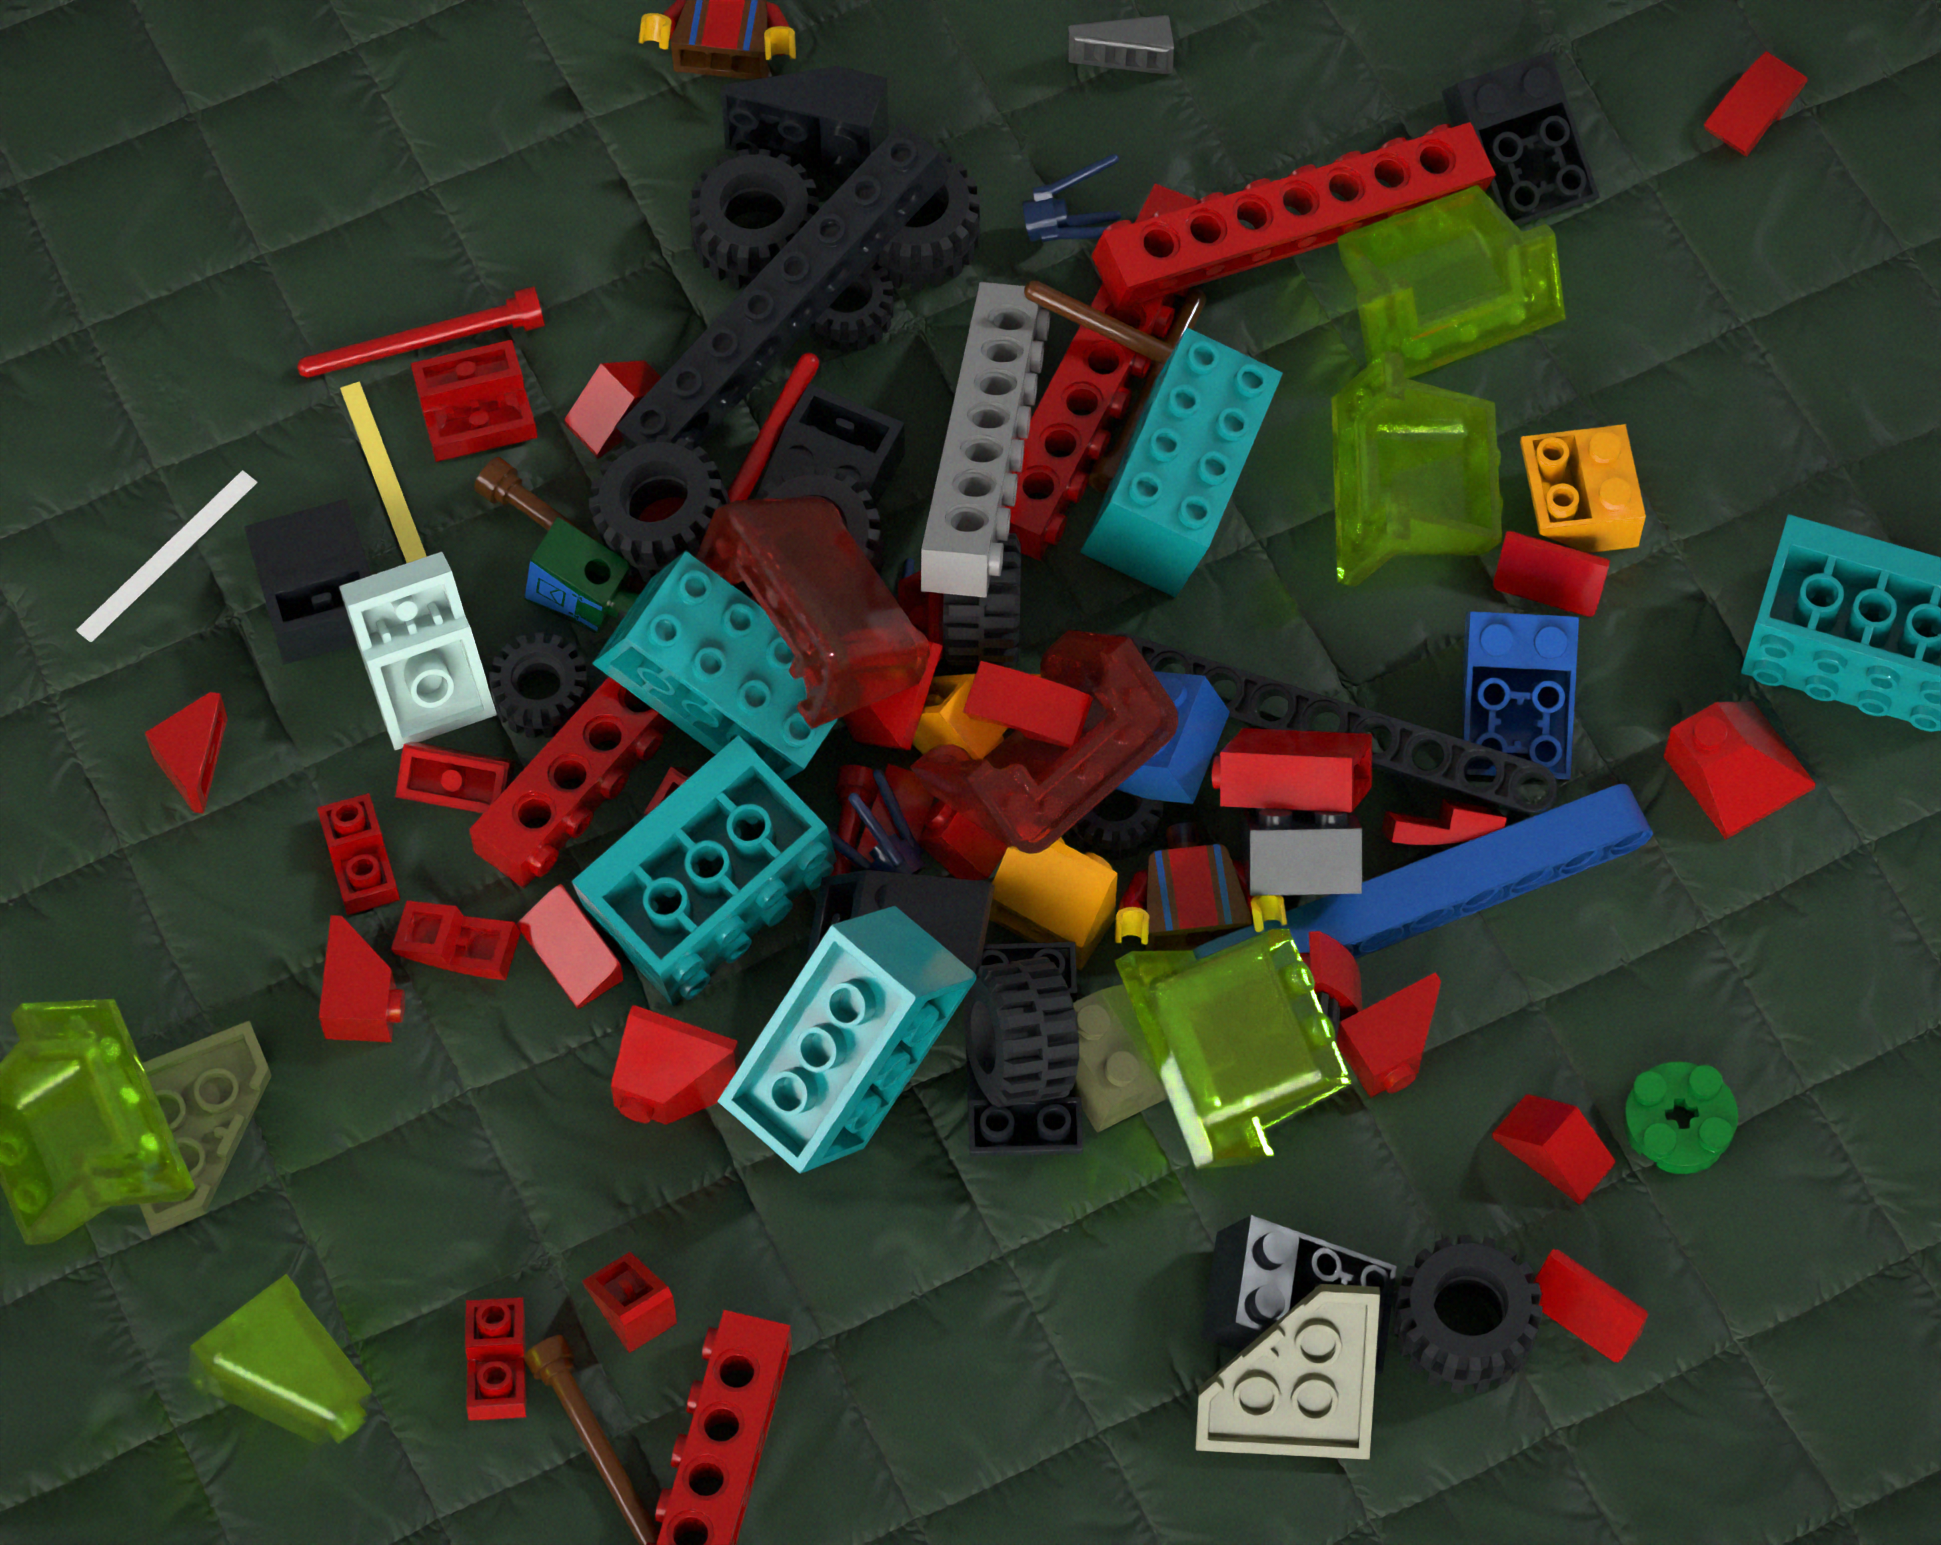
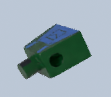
(578, 578)

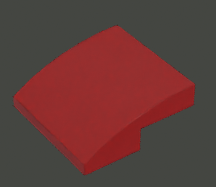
(474, 400)

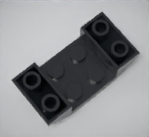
(1031, 1127)

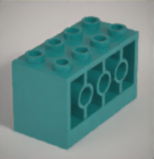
(1181, 462)
(1852, 623)
(713, 666)
(706, 871)
(847, 1038)

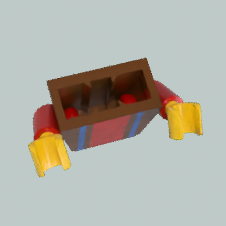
(721, 36)
(1191, 896)

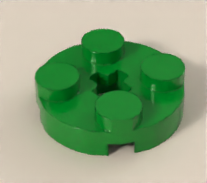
(1661, 1140)

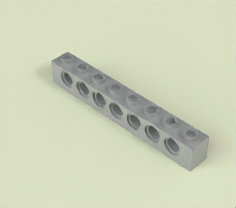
(983, 442)

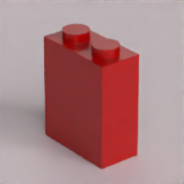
(1294, 770)

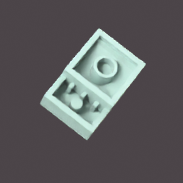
(418, 650)

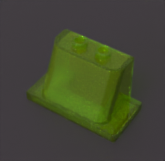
(1451, 280)
(1411, 470)
(1234, 1041)
(80, 1121)
(282, 1367)

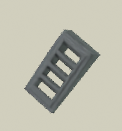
(1125, 44)

